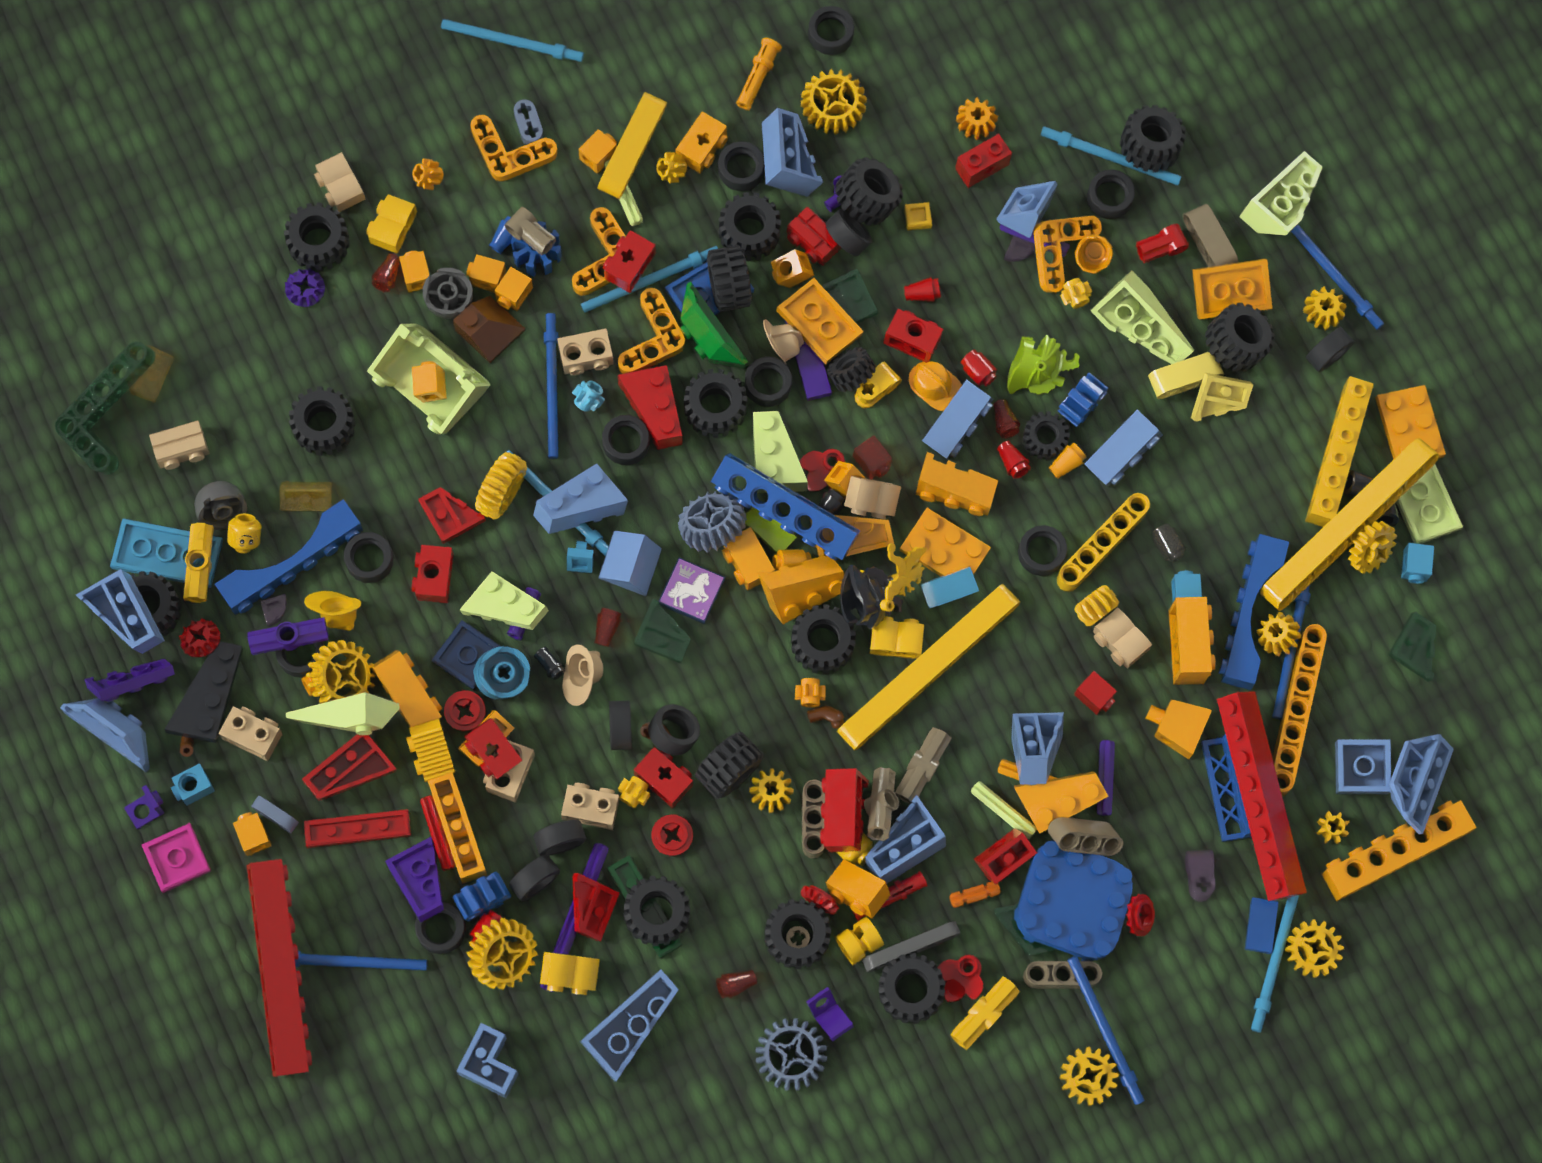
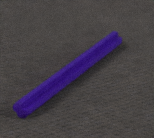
(568, 933)

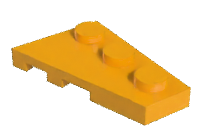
(873, 534)

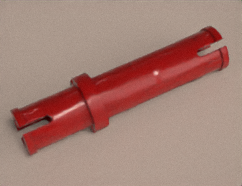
(901, 890)

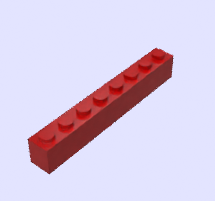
(1261, 796)
(278, 968)

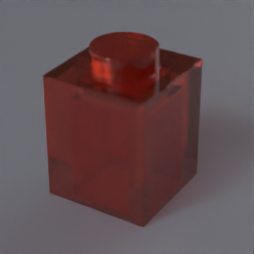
(872, 458)

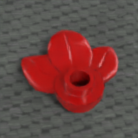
(818, 467)
(960, 982)

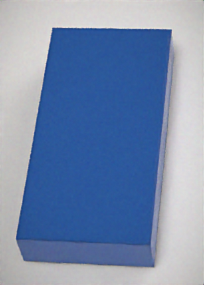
(1261, 925)

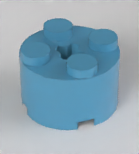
(516, 673)

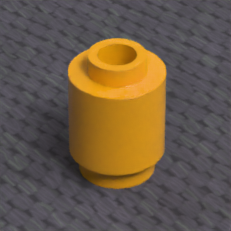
(790, 558)

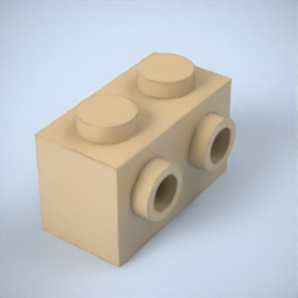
(251, 733)
(590, 806)

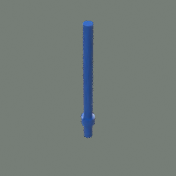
(1364, 308)
(551, 341)
(1301, 602)
(354, 961)
(1127, 1076)

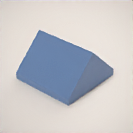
(1027, 207)
(630, 561)

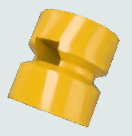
(859, 940)

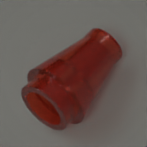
(386, 274)
(1006, 421)
(607, 625)
(734, 983)

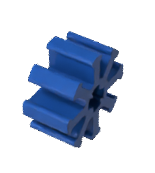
(526, 253)
(1083, 399)
(482, 896)

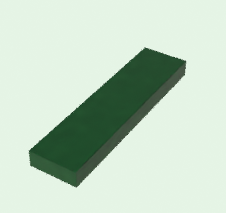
(625, 876)

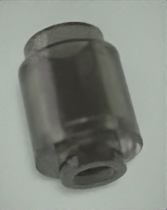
(1169, 543)

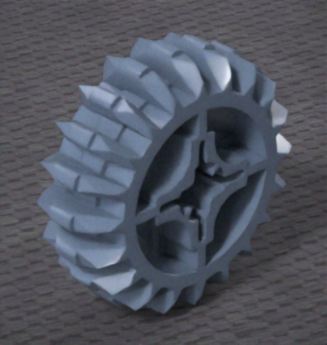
(712, 521)
(780, 1050)

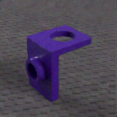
(150, 799)
(829, 1015)

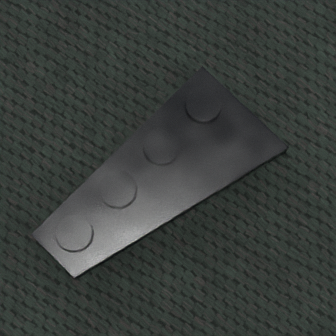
(207, 698)

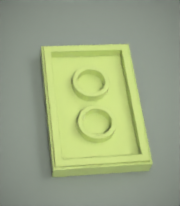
(1428, 509)

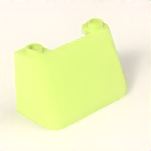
(409, 348)

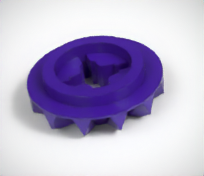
(310, 296)

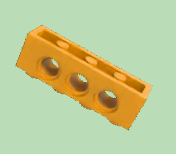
(457, 827)

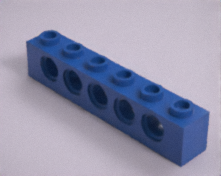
(843, 532)

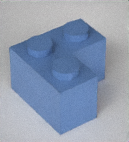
(481, 1065)

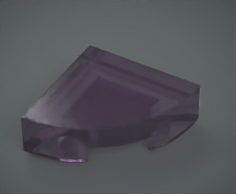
(1019, 249)
(274, 608)

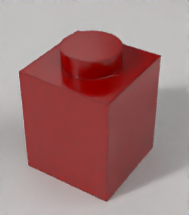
(1096, 693)

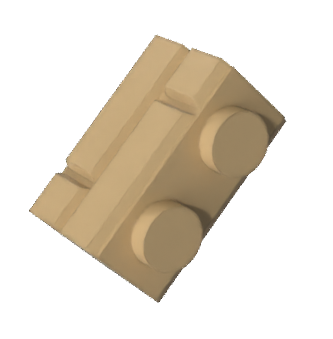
(179, 445)

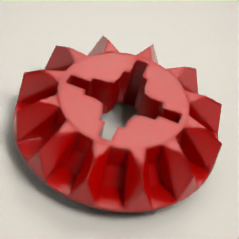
(199, 647)
(462, 699)
(671, 823)
(820, 898)
(1140, 924)

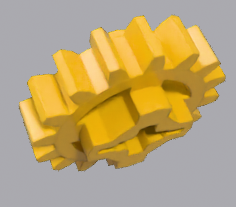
(1372, 547)
(1324, 951)
(1084, 1064)

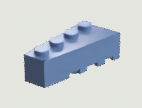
(624, 1030)

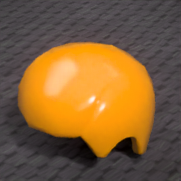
(1093, 253)

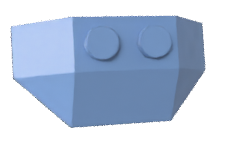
(111, 727)
(1419, 778)

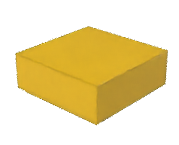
(918, 216)

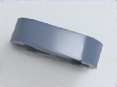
(523, 124)
(274, 814)

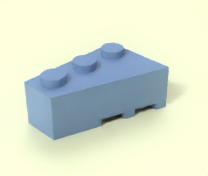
(786, 154)
(958, 420)
(1124, 449)
(580, 500)
(124, 610)
(910, 841)

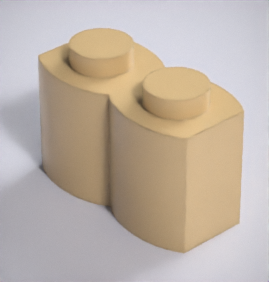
(340, 182)
(872, 496)
(1121, 638)

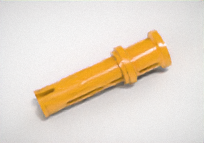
(762, 64)

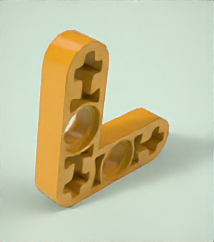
(509, 159)
(598, 228)
(1055, 237)
(659, 342)

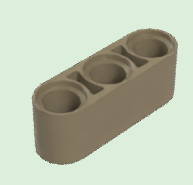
(1209, 236)
(811, 831)
(1085, 836)
(1050, 980)

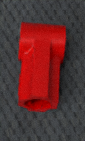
(1168, 241)

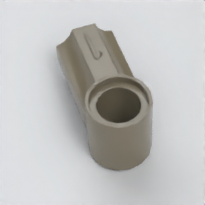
(525, 227)

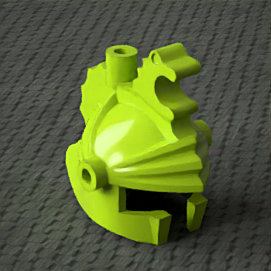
(1039, 367)

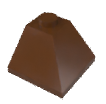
(487, 327)

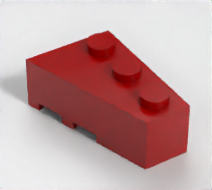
(654, 403)
(349, 767)
(843, 809)

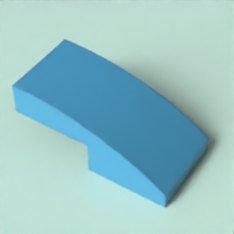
(949, 587)

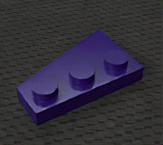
(122, 682)
(418, 878)

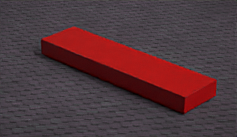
(357, 828)

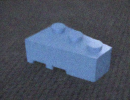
(1036, 744)

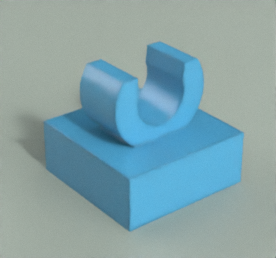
(579, 558)

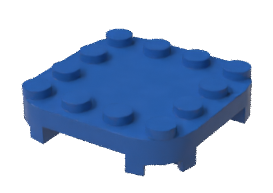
(1074, 902)

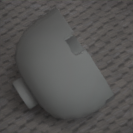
(447, 293)
(219, 504)

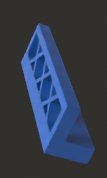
(1241, 816)

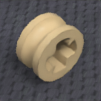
(801, 930)

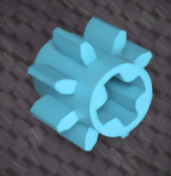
(588, 396)

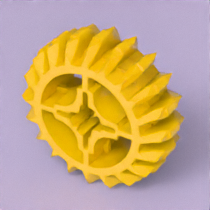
(847, 113)
(501, 485)
(323, 665)
(489, 949)

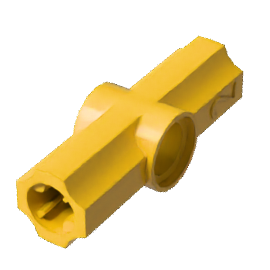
(197, 577)
(984, 1013)

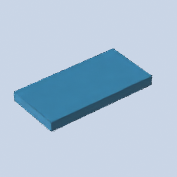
(157, 550)

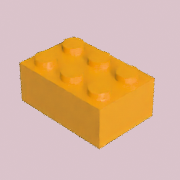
(1191, 640)

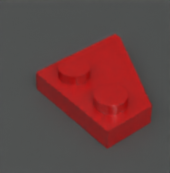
(449, 515)
(592, 906)

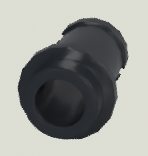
(549, 663)

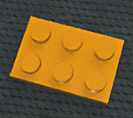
(1231, 284)
(820, 320)
(1409, 416)
(946, 545)

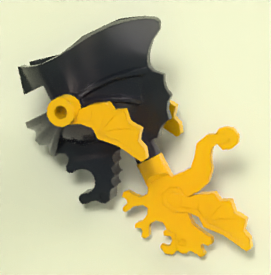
(875, 592)

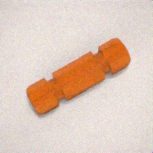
(974, 894)

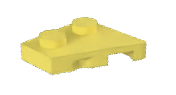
(1220, 395)

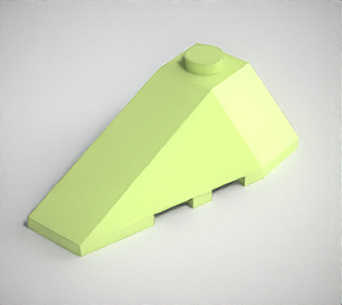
(1284, 199)
(1139, 316)
(354, 713)

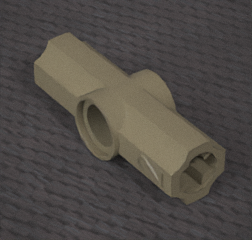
(923, 765)
(881, 804)

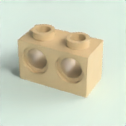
(584, 345)
(516, 775)

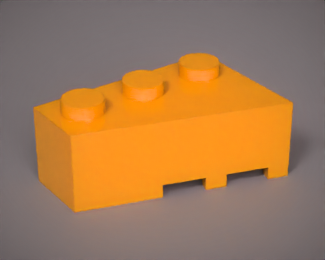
(955, 487)
(801, 587)
(407, 689)
(1060, 797)

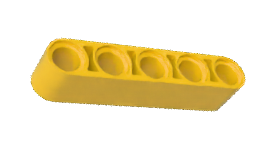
(632, 145)
(1111, 534)

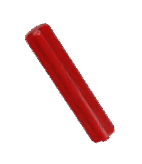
(437, 833)

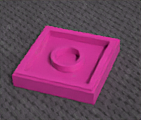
(176, 858)

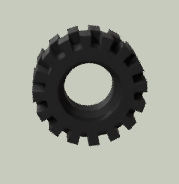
(851, 369)
(1049, 421)

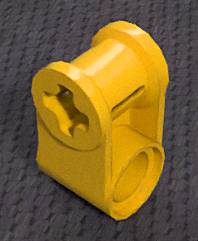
(880, 384)

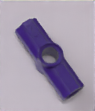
(271, 638)

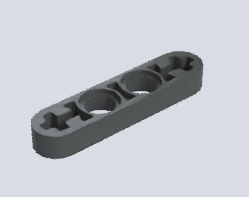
(913, 945)

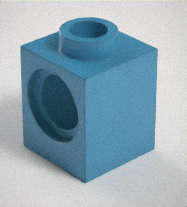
(1417, 563)
(1186, 585)
(202, 789)

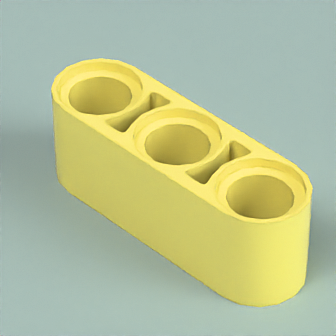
(1183, 375)

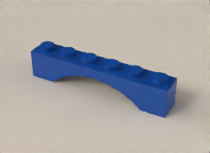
(245, 587)
(1242, 659)

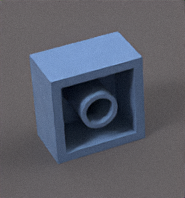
(1363, 766)

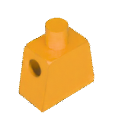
(1179, 725)

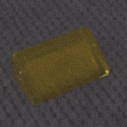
(151, 381)
(305, 496)

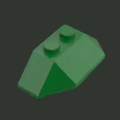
(708, 333)

